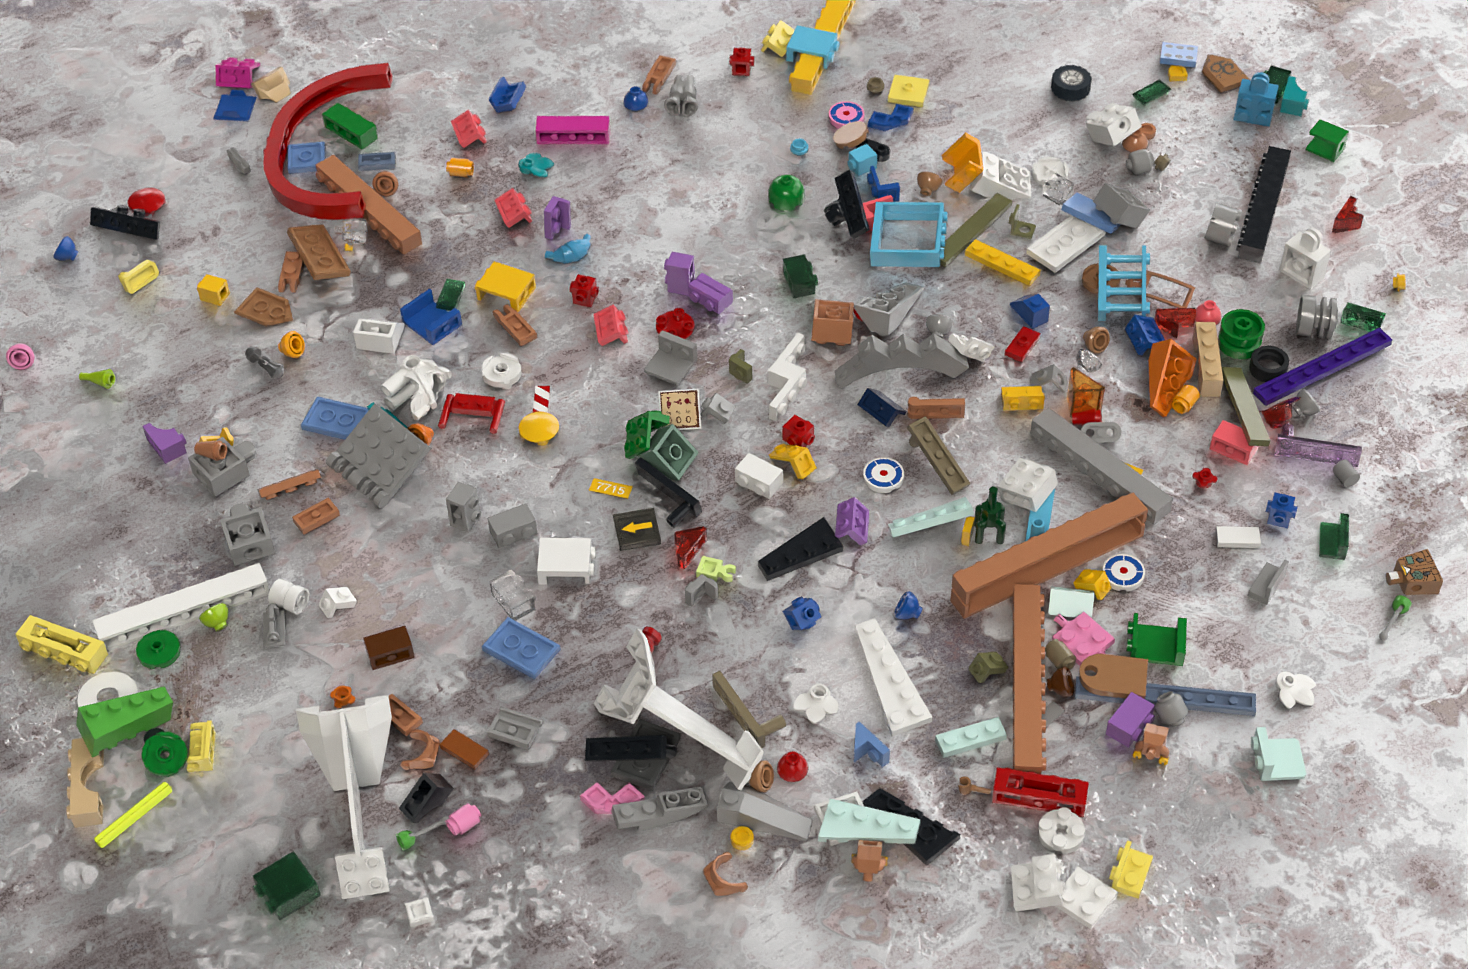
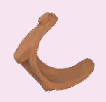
(428, 757)
(718, 885)

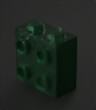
(285, 886)

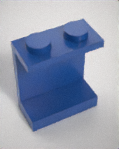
(429, 321)

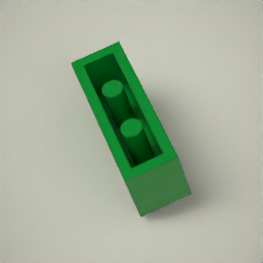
(350, 126)

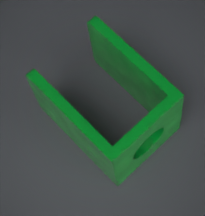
(1328, 140)

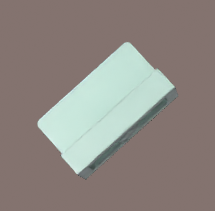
(1070, 601)

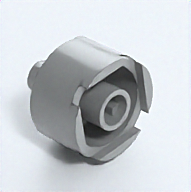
(1223, 224)

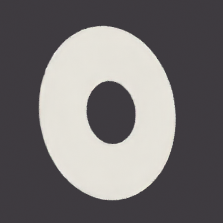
(121, 682)

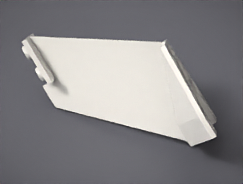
(641, 691)
(351, 755)

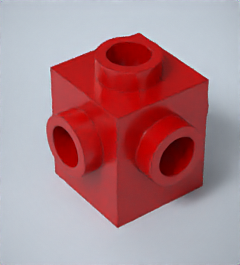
(741, 61)
(584, 290)
(798, 432)

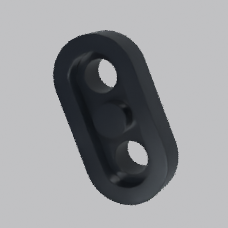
(881, 150)

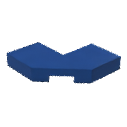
(884, 122)

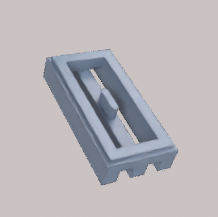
(376, 161)

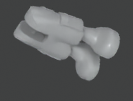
(685, 92)

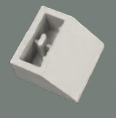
(377, 335)

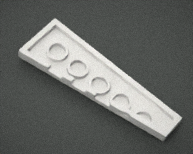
(895, 690)

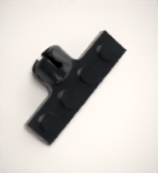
(848, 206)

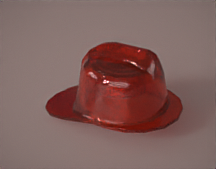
(1279, 413)

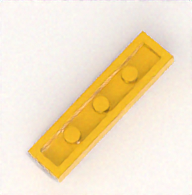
(1002, 262)

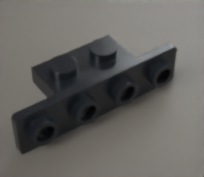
(126, 220)

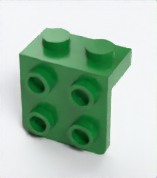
(640, 430)

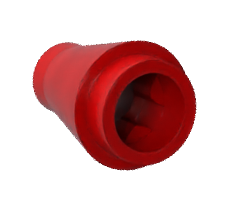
(1086, 416)

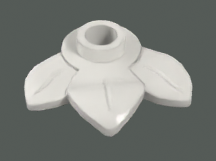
(1296, 690)
(816, 706)

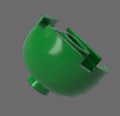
(786, 192)

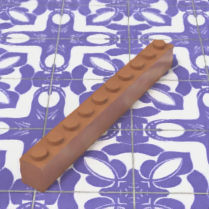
(1027, 679)

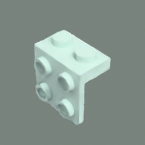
(1277, 757)

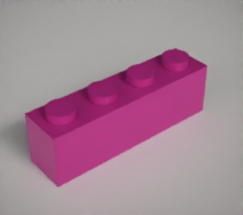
(573, 129)

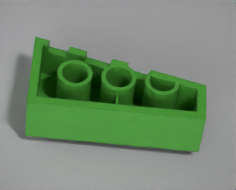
(122, 718)

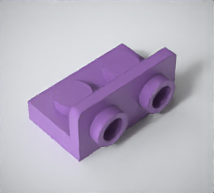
(556, 216)
(852, 520)

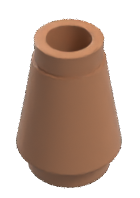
(211, 449)

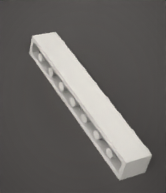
(181, 606)

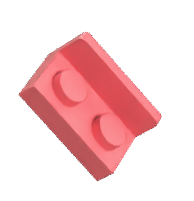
(468, 128)
(513, 207)
(610, 325)

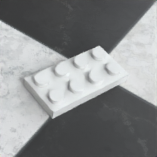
(1064, 243)

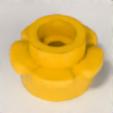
(1399, 282)

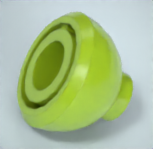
(215, 617)

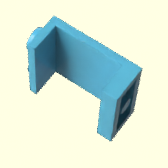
(814, 43)

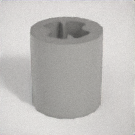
(1346, 473)

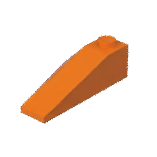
(1168, 371)

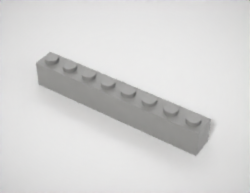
(1099, 463)

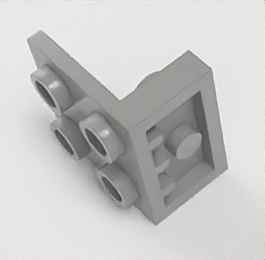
(672, 359)

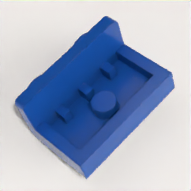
(506, 95)

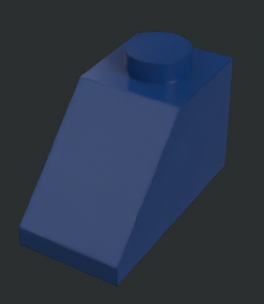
(1032, 309)

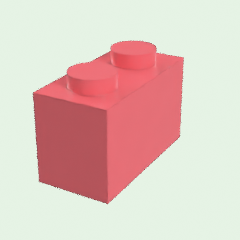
(1231, 442)

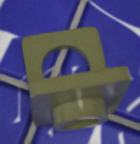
(1016, 225)

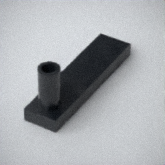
(686, 501)
(628, 748)

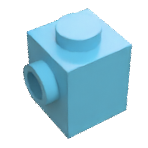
(861, 159)

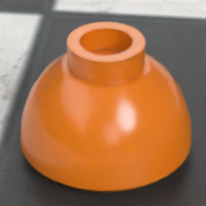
(422, 432)

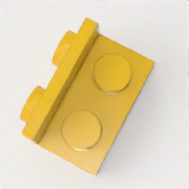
(1022, 398)

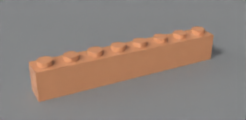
(377, 212)

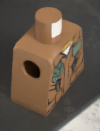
(1416, 574)

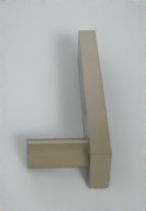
(938, 455)
(741, 712)

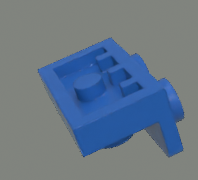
(1143, 333)

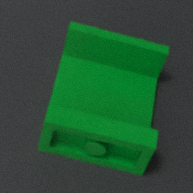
(1157, 643)

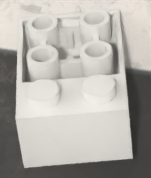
(1002, 178)

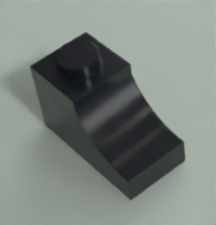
(426, 795)

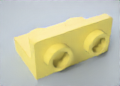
(1131, 871)

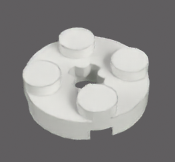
(501, 379)
(1063, 819)

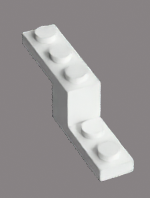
(787, 377)

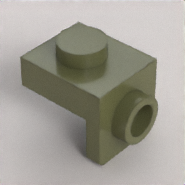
(739, 368)
(987, 664)

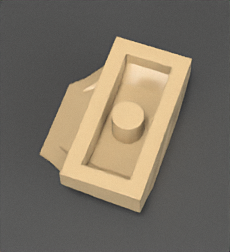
(272, 85)

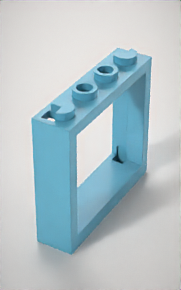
(908, 211)

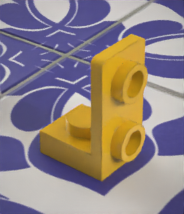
(798, 457)

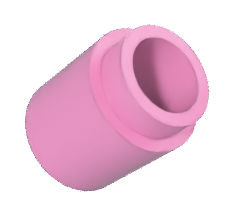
(463, 819)

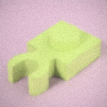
(714, 568)

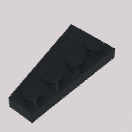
(802, 550)

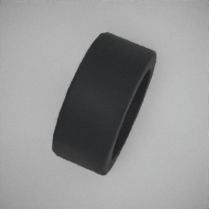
(1270, 353)

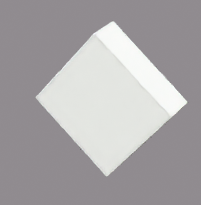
(419, 912)

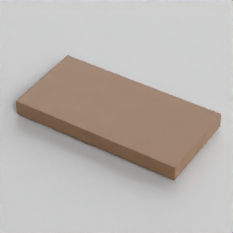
(318, 252)

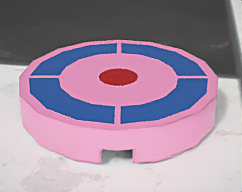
(844, 113)

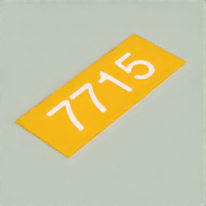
(610, 488)

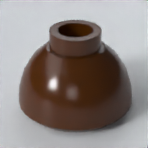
(1061, 682)

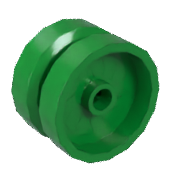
(1240, 333)

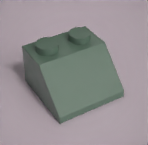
(670, 452)

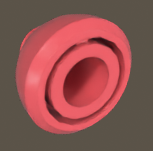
(1208, 312)

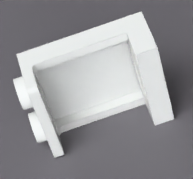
(565, 558)

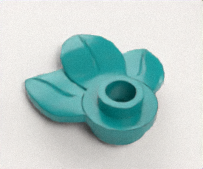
(535, 165)

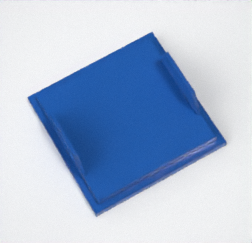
(235, 106)

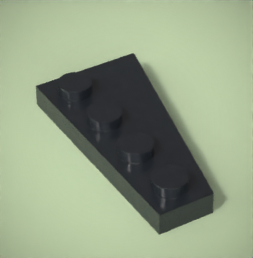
(931, 836)

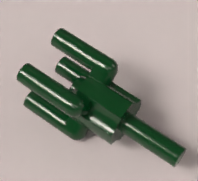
(990, 515)

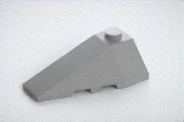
(761, 813)

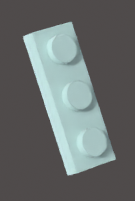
(971, 737)

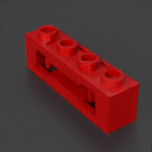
(1039, 791)

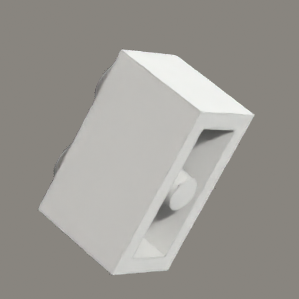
(758, 476)

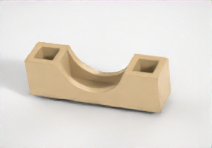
(1210, 370)
(85, 805)

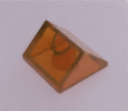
(1083, 392)

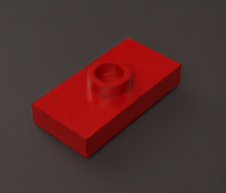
(1022, 344)

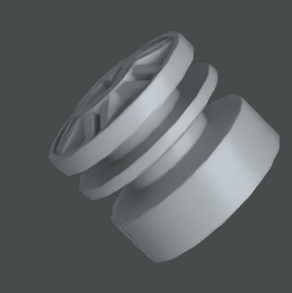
(1316, 316)

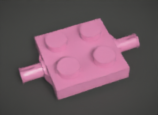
(1083, 636)

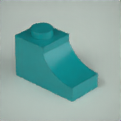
(1294, 98)

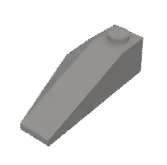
(888, 309)

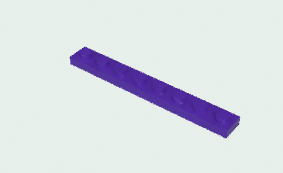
(1322, 366)

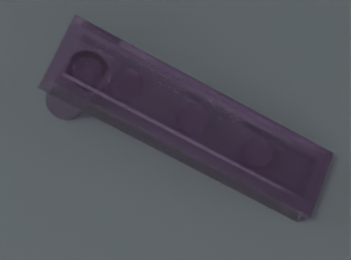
(1315, 450)

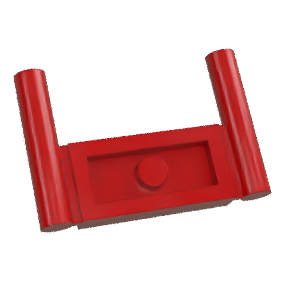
(473, 405)

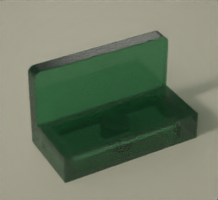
(1334, 538)

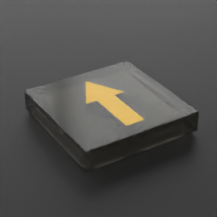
(636, 529)

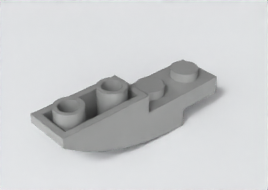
(663, 810)

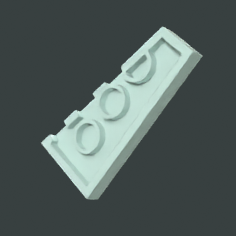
(939, 515)
(855, 822)

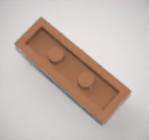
(289, 485)

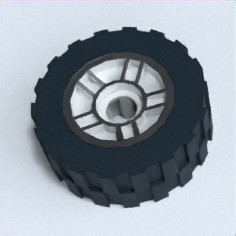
(1071, 83)

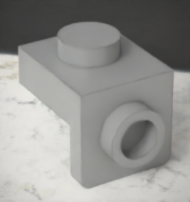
(718, 407)
(698, 588)

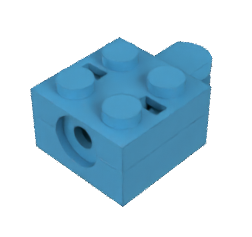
(1256, 100)

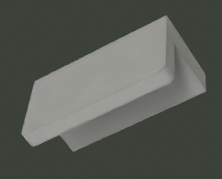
(1267, 582)

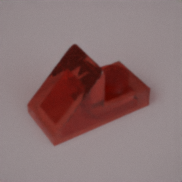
(1348, 218)
(1171, 319)
(689, 543)

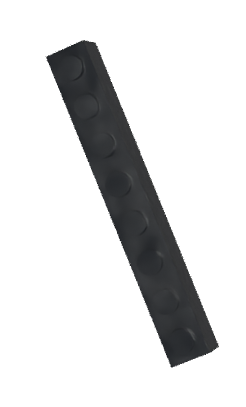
(1263, 205)

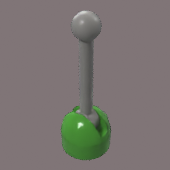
(1401, 606)
(407, 838)

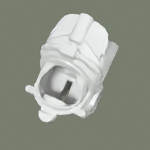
(415, 380)

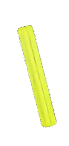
(133, 814)

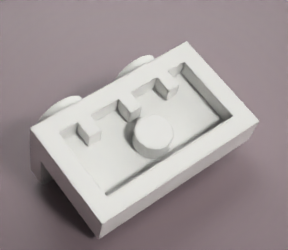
(971, 347)

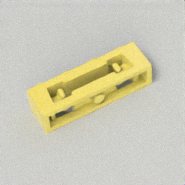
(61, 645)

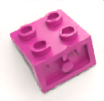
(235, 73)

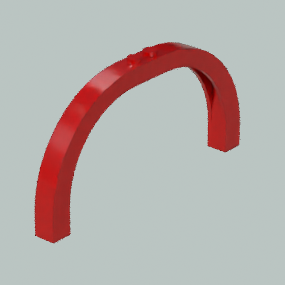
(307, 203)

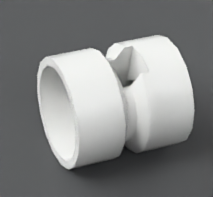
(288, 596)

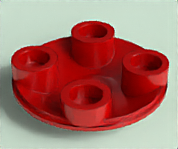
(148, 199)
(676, 323)

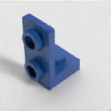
(880, 191)

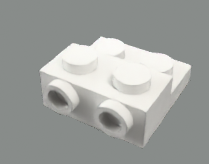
(1038, 883)

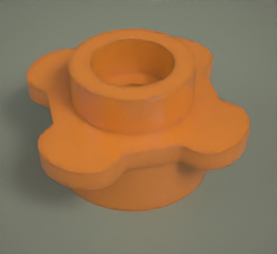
(342, 691)

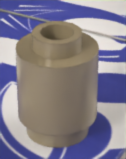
(1060, 654)

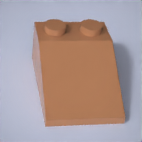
(832, 322)

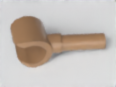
(970, 787)

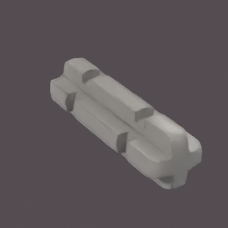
(238, 160)

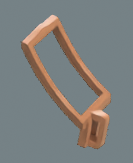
(1130, 283)

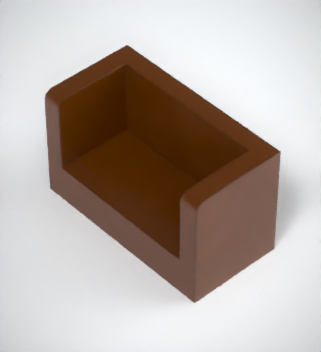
(388, 647)

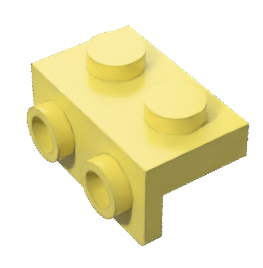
(778, 38)

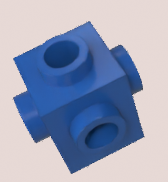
(1281, 510)
(802, 613)

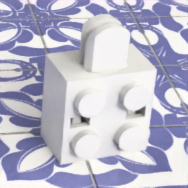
(1112, 124)
(1305, 258)

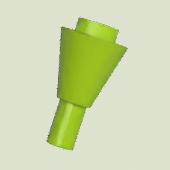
(103, 378)

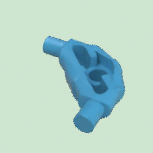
(571, 251)

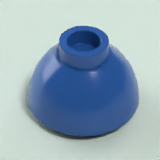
(635, 99)
(66, 250)
(908, 607)

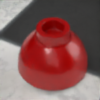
(792, 767)

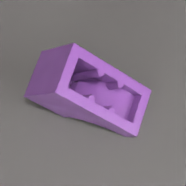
(166, 443)

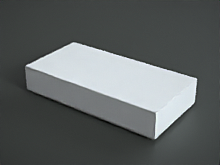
(1238, 537)

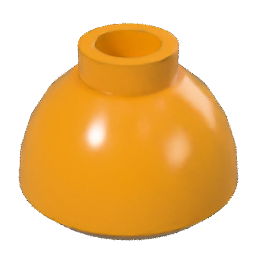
(292, 345)

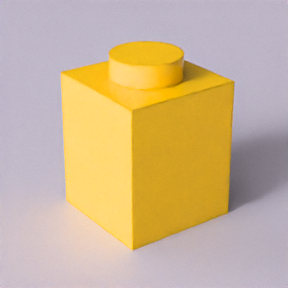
(213, 290)

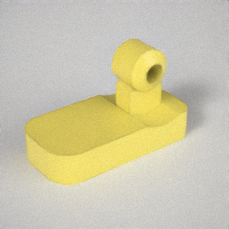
(139, 276)

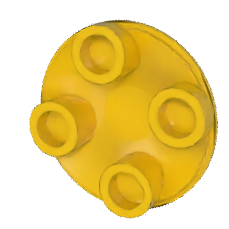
(538, 427)

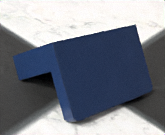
(880, 406)

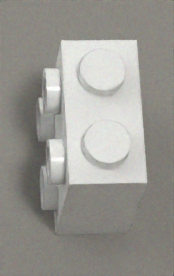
(1027, 484)

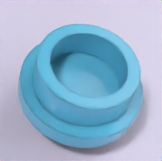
(799, 147)

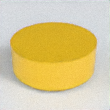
(742, 838)

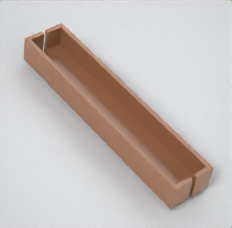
(1048, 554)

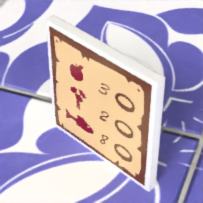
(682, 407)

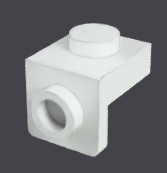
(336, 599)

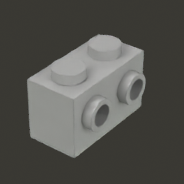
(463, 507)

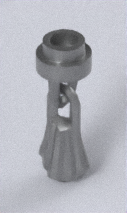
(274, 369)

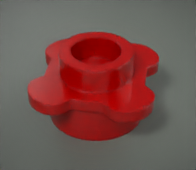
(1204, 478)

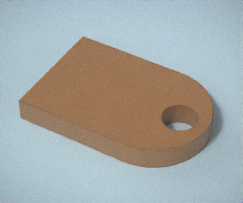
(1114, 675)

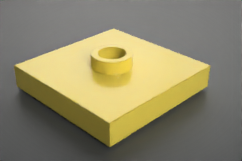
(908, 90)

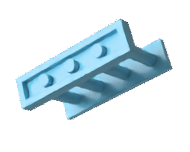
(1106, 274)

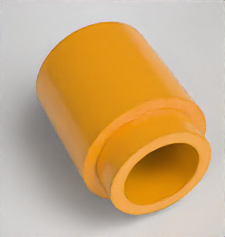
(460, 167)
(1185, 399)

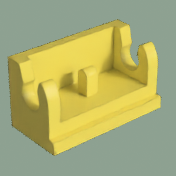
(201, 747)

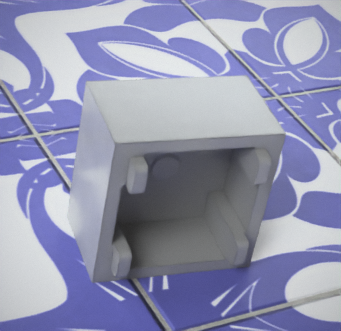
(1121, 206)

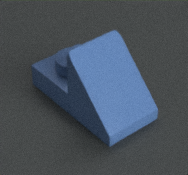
(869, 744)

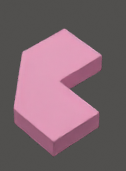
(601, 801)

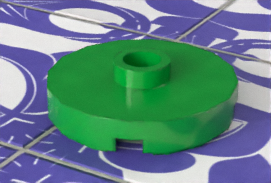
(162, 657)
(162, 743)

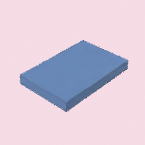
(1085, 209)
(333, 418)
(521, 648)

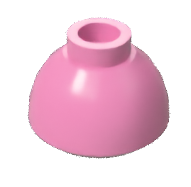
(20, 356)

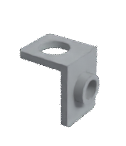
(1049, 375)

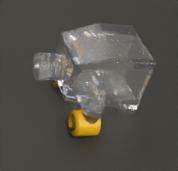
(352, 232)

